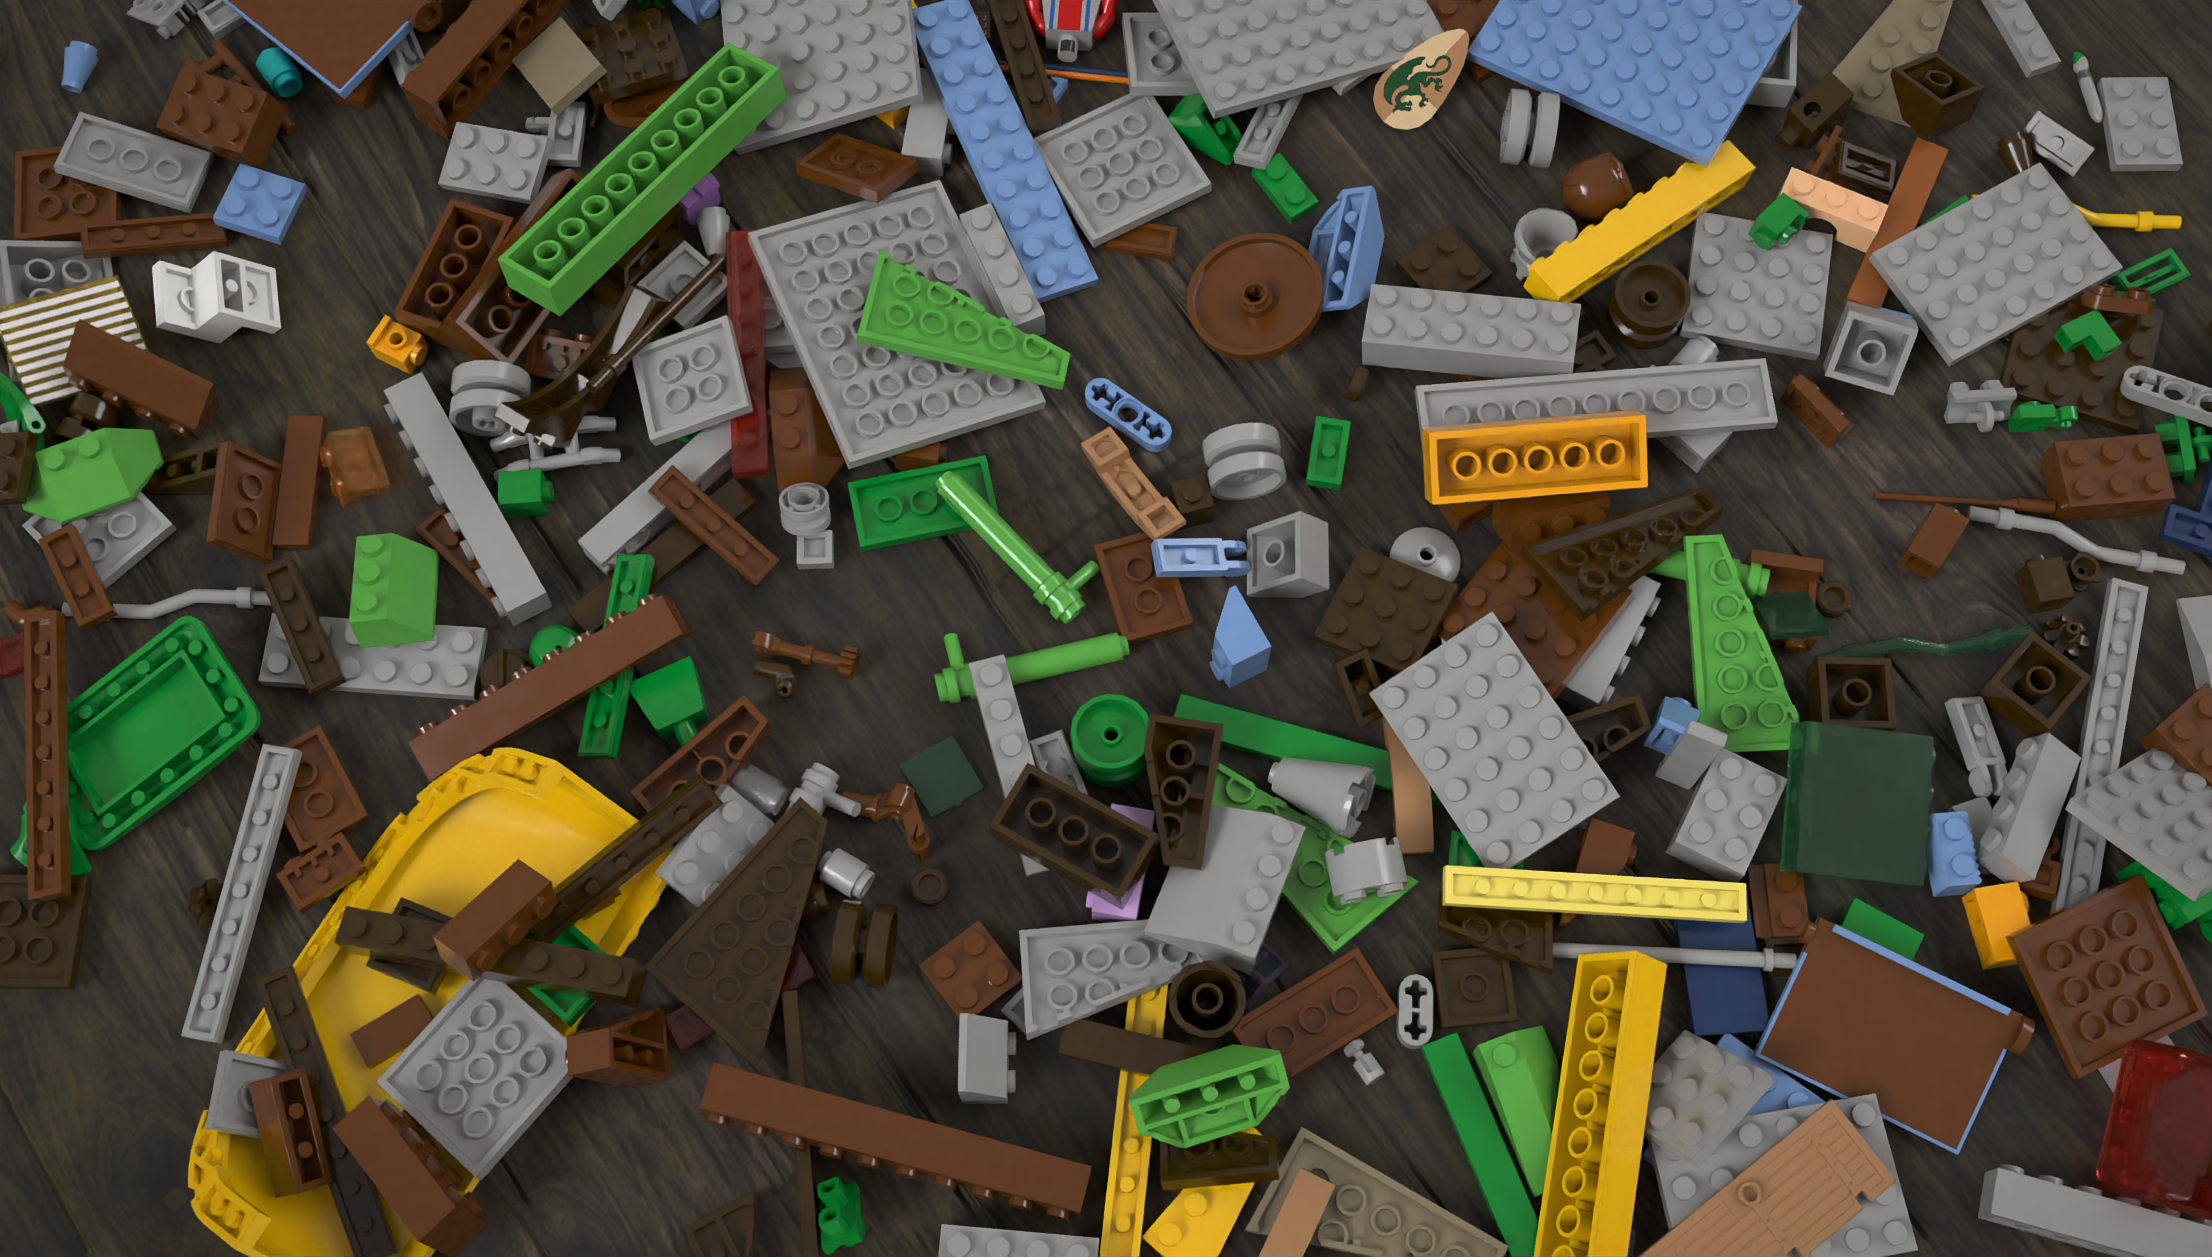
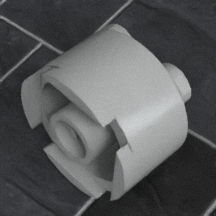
(1366, 869)

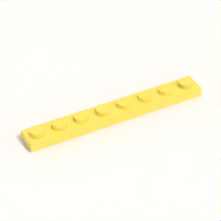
(1594, 894)

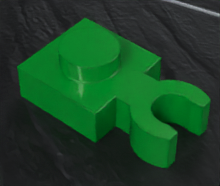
(2036, 417)

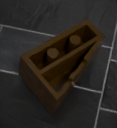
(638, 259)

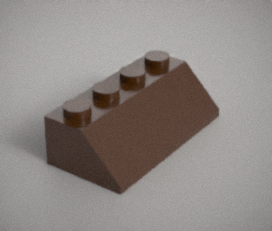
(139, 381)

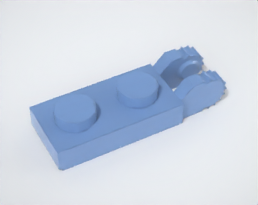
(1198, 557)

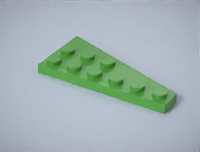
(1731, 660)
(1308, 883)

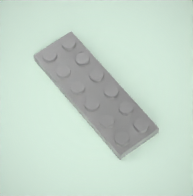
(434, 668)

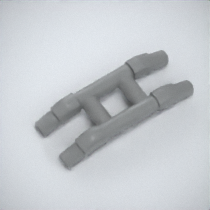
(573, 455)

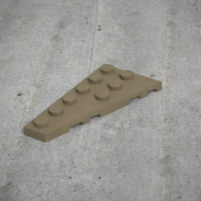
(1898, 36)
(1370, 1210)

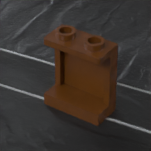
(1787, 575)

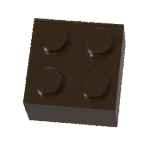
(2033, 686)
(1852, 692)

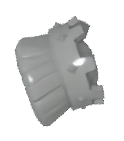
(1539, 235)

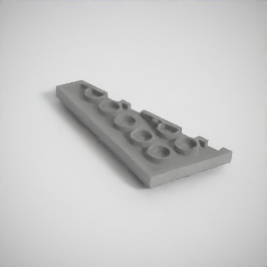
(1090, 969)

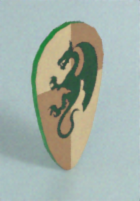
(1421, 82)

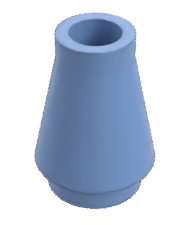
(78, 65)

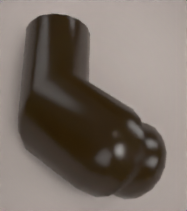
(781, 675)

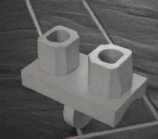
(1979, 406)

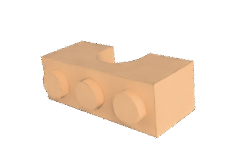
(1852, 214)

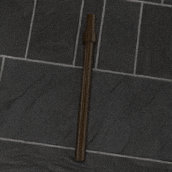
(616, 363)

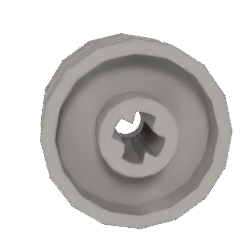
(1529, 128)
(480, 389)
(1244, 461)

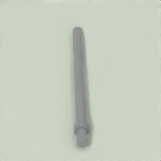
(1765, 959)

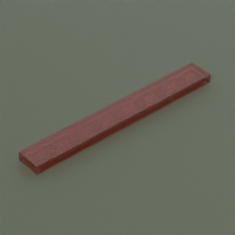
(747, 315)

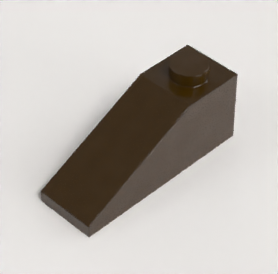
(186, 472)

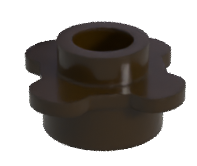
(2090, 568)

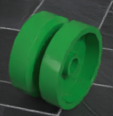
(1110, 740)

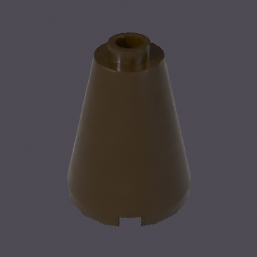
(1207, 999)

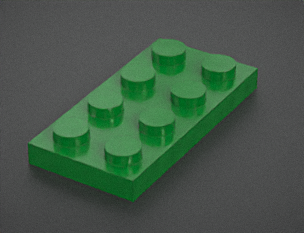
(908, 504)

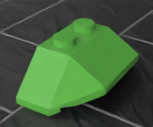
(91, 473)
(1209, 1095)

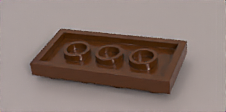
(1319, 1013)

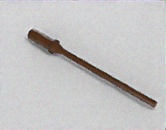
(2018, 504)

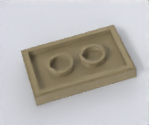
(559, 66)

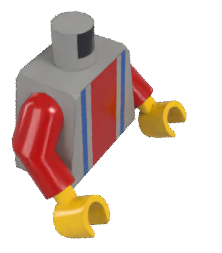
(1071, 23)

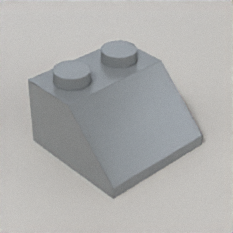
(1288, 557)
(985, 1060)

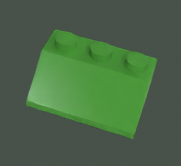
(393, 591)

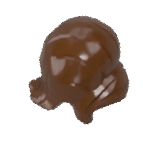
(1596, 186)

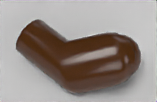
(17, 612)

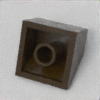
(1935, 94)

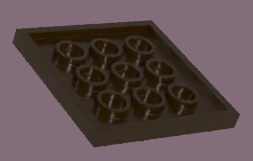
(2050, 376)

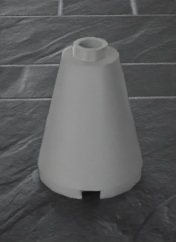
(1325, 790)

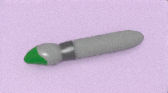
(2087, 86)

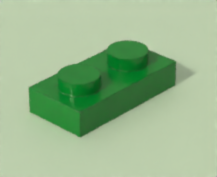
(1285, 189)
(1328, 453)

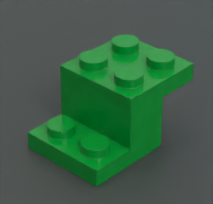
(2172, 904)

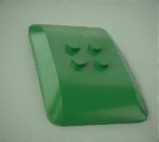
(152, 731)

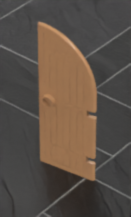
(1785, 1197)

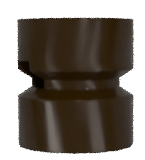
(87, 411)

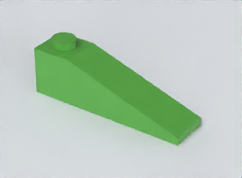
(1524, 1088)

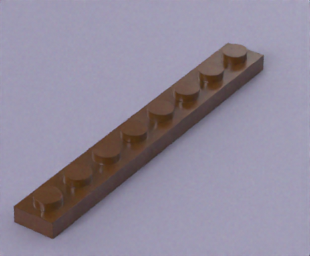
(46, 757)

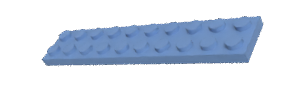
(1001, 149)

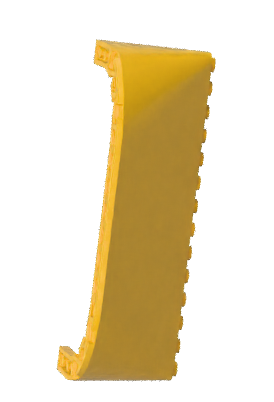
(440, 857)

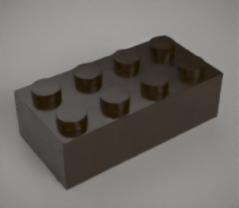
(1075, 836)

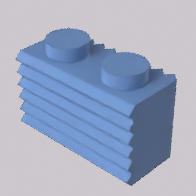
(1951, 855)

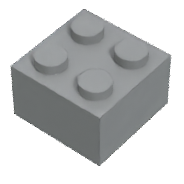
(1870, 348)

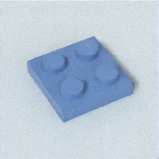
(259, 204)

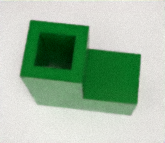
(2091, 332)

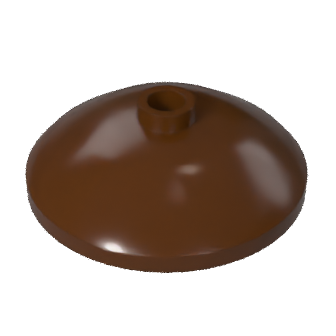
(636, 108)

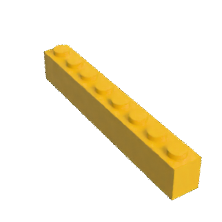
(1638, 226)

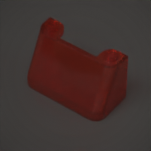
(2160, 1129)

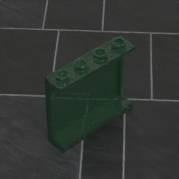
(1857, 803)

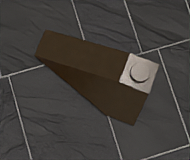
(1182, 778)

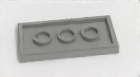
(134, 162)

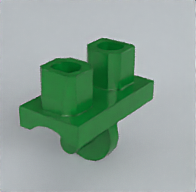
(2183, 462)
(840, 1214)

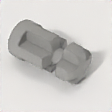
(1365, 1063)

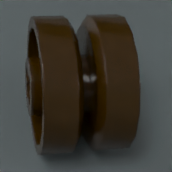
(1648, 304)
(862, 943)

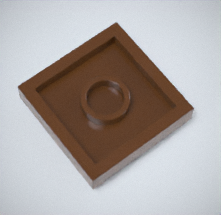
(971, 972)

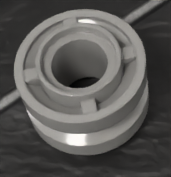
(805, 509)

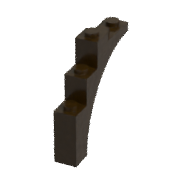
(559, 407)

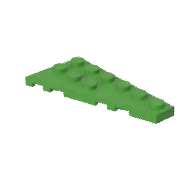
(943, 325)

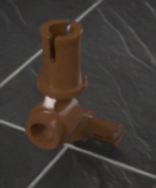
(898, 805)

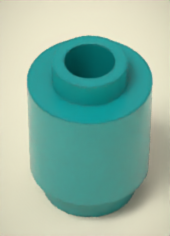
(279, 72)

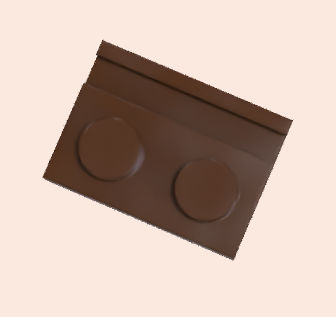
(1776, 901)

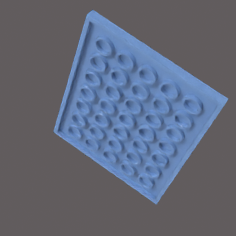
(1642, 65)

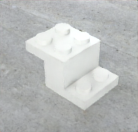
(216, 297)

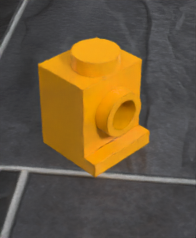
(398, 345)

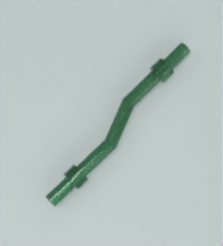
(1991, 639)

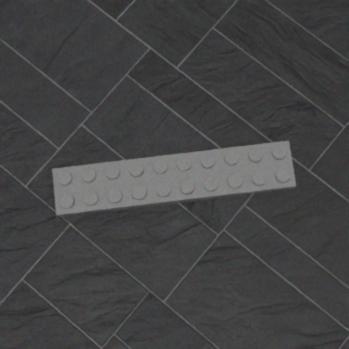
(1673, 398)

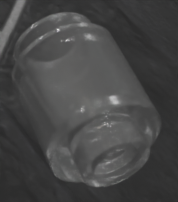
(760, 789)

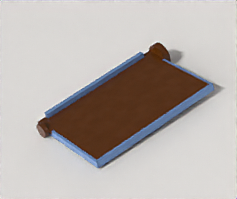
(338, 37)
(1890, 1028)

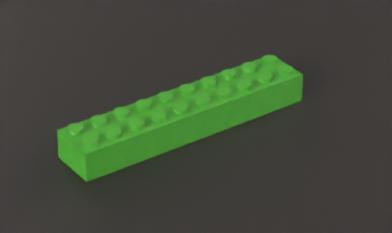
(642, 179)

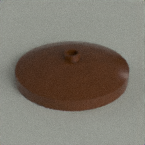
(1255, 296)

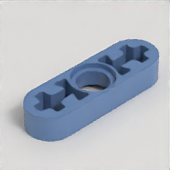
(1153, 420)

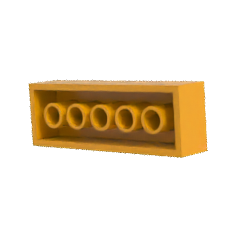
(1535, 457)

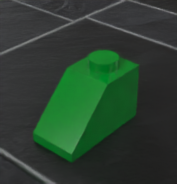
(1198, 129)

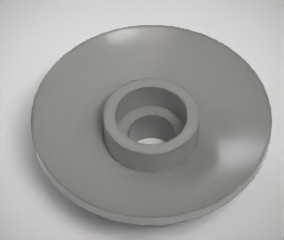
(1425, 539)

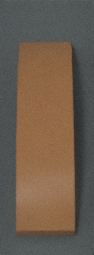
(1130, 486)
(1410, 798)
(1298, 1216)

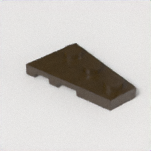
(1505, 932)
(1221, 1161)

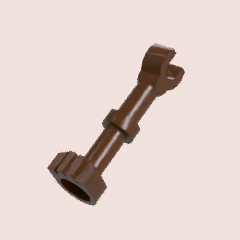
(846, 662)

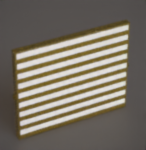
(41, 328)

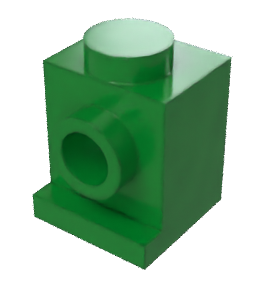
(1778, 223)

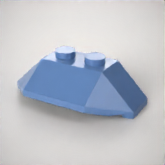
(1348, 247)

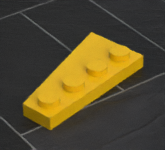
(1198, 1219)

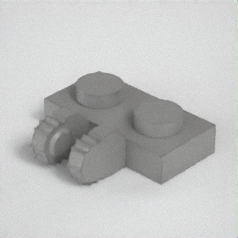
(565, 132)

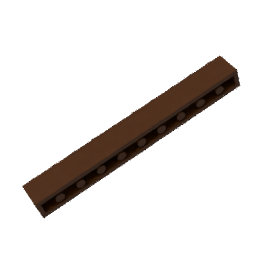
(895, 1141)

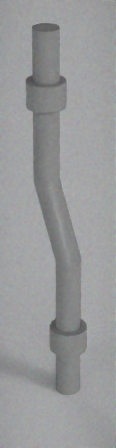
(2143, 561)
(243, 598)

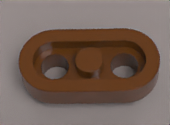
(2104, 297)

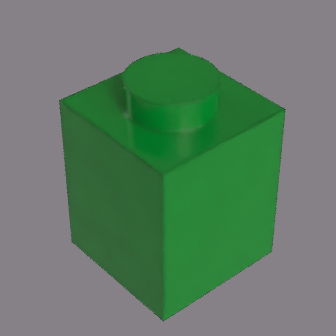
(524, 493)

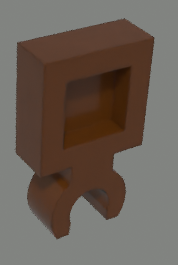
(2047, 876)

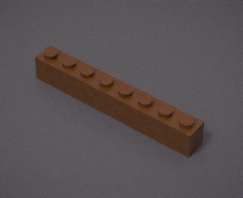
(551, 686)

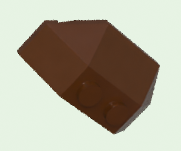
(800, 432)

